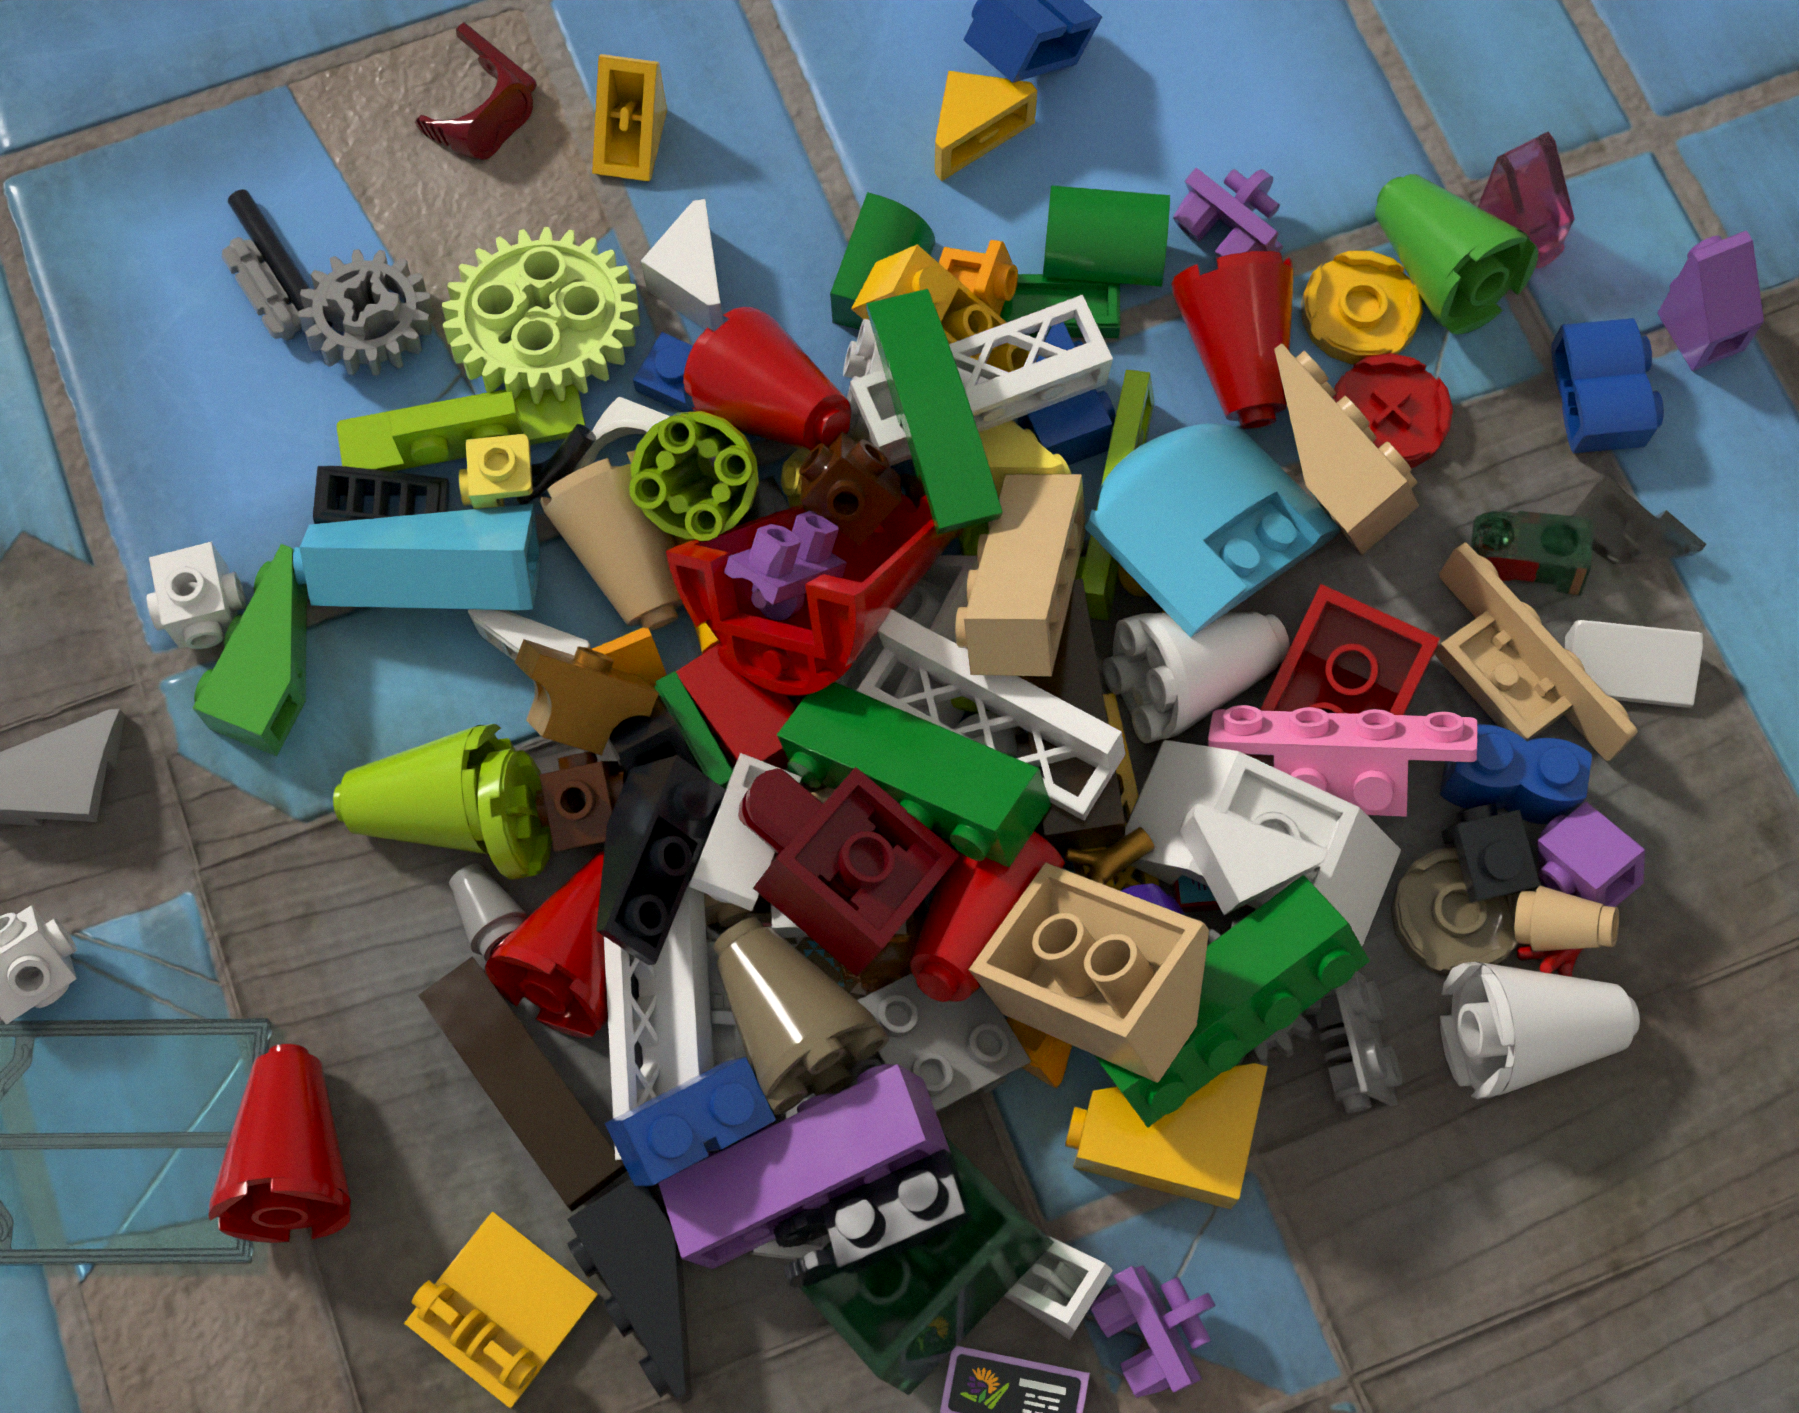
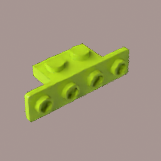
(440, 429)

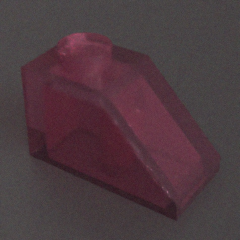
(1532, 195)

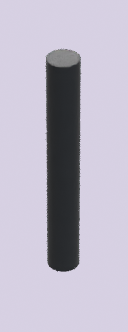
(269, 246)

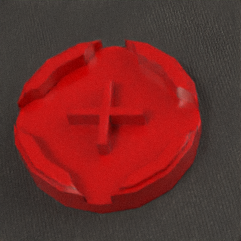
(1400, 404)

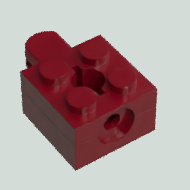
(858, 837)

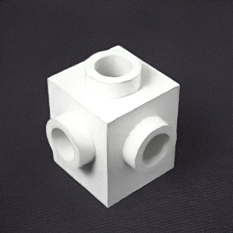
(194, 596)
(32, 962)

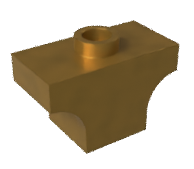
(581, 695)

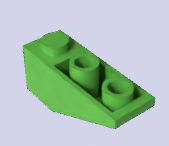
(262, 670)

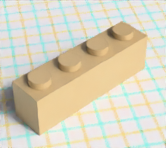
(1024, 577)

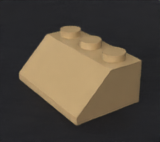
(1098, 970)

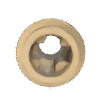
(1563, 921)

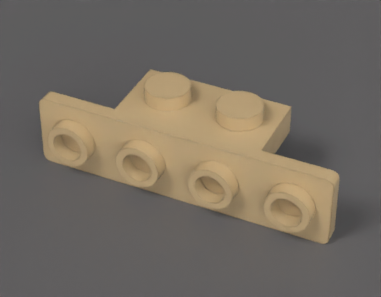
(1519, 667)

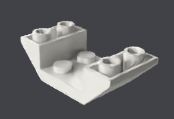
(1227, 780)

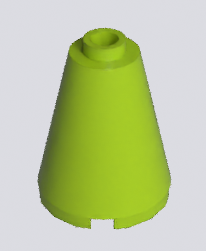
(422, 793)

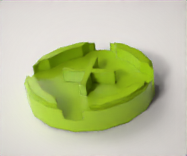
(510, 815)

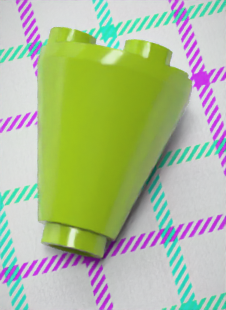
(680, 483)

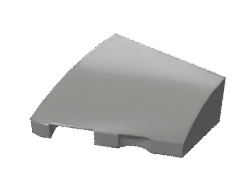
(60, 772)

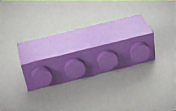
(801, 1163)

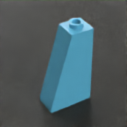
(424, 560)

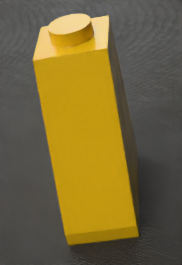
(1186, 1153)

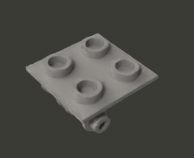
(946, 1043)
(1373, 1067)

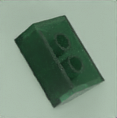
(925, 1300)

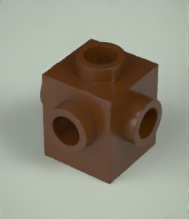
(850, 486)
(563, 804)

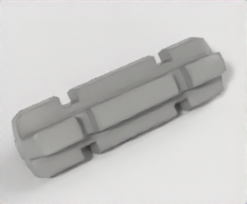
(262, 288)

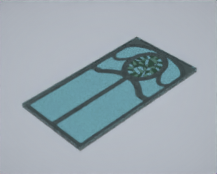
(119, 1138)

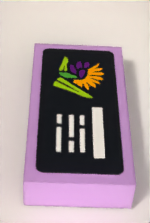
(1006, 1384)

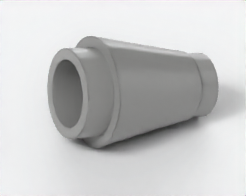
(485, 908)

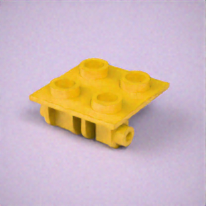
(500, 1309)

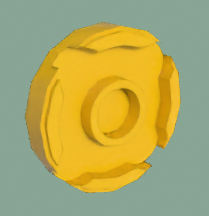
(1360, 306)

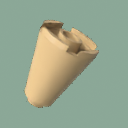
(616, 542)

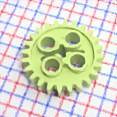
(542, 300)

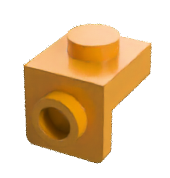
(986, 274)

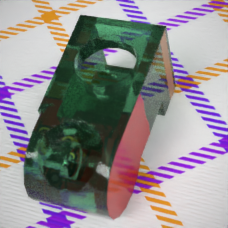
(1536, 547)

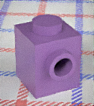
(1589, 857)

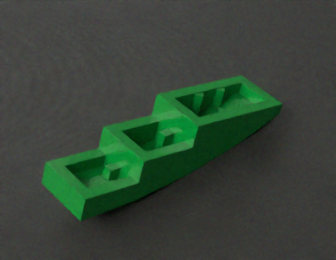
(934, 411)

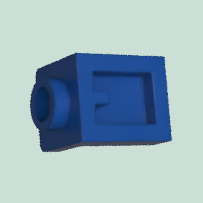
(663, 373)

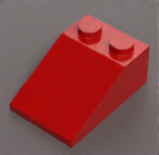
(1350, 661)

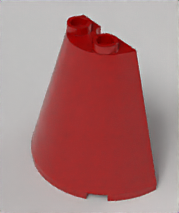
(837, 612)

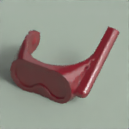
(492, 123)

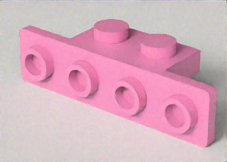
(1348, 754)

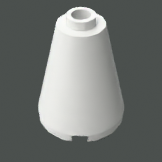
(1529, 1025)

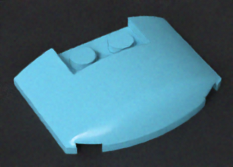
(1205, 521)

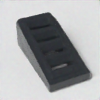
(361, 482)

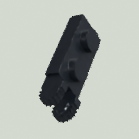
(877, 1220)

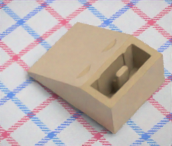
(1347, 475)

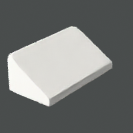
(1639, 661)

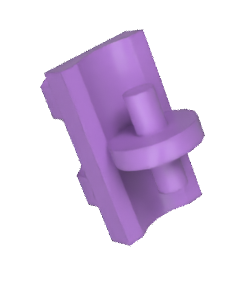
(1210, 202)
(785, 561)
(1137, 1301)

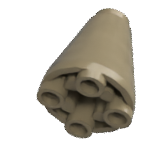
(792, 1016)

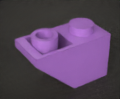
(1714, 301)

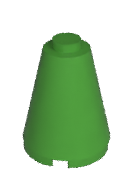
(1454, 251)

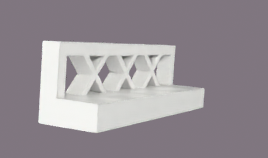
(1005, 393)
(1008, 696)
(669, 1016)

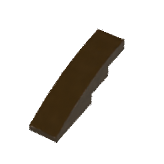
(522, 1084)

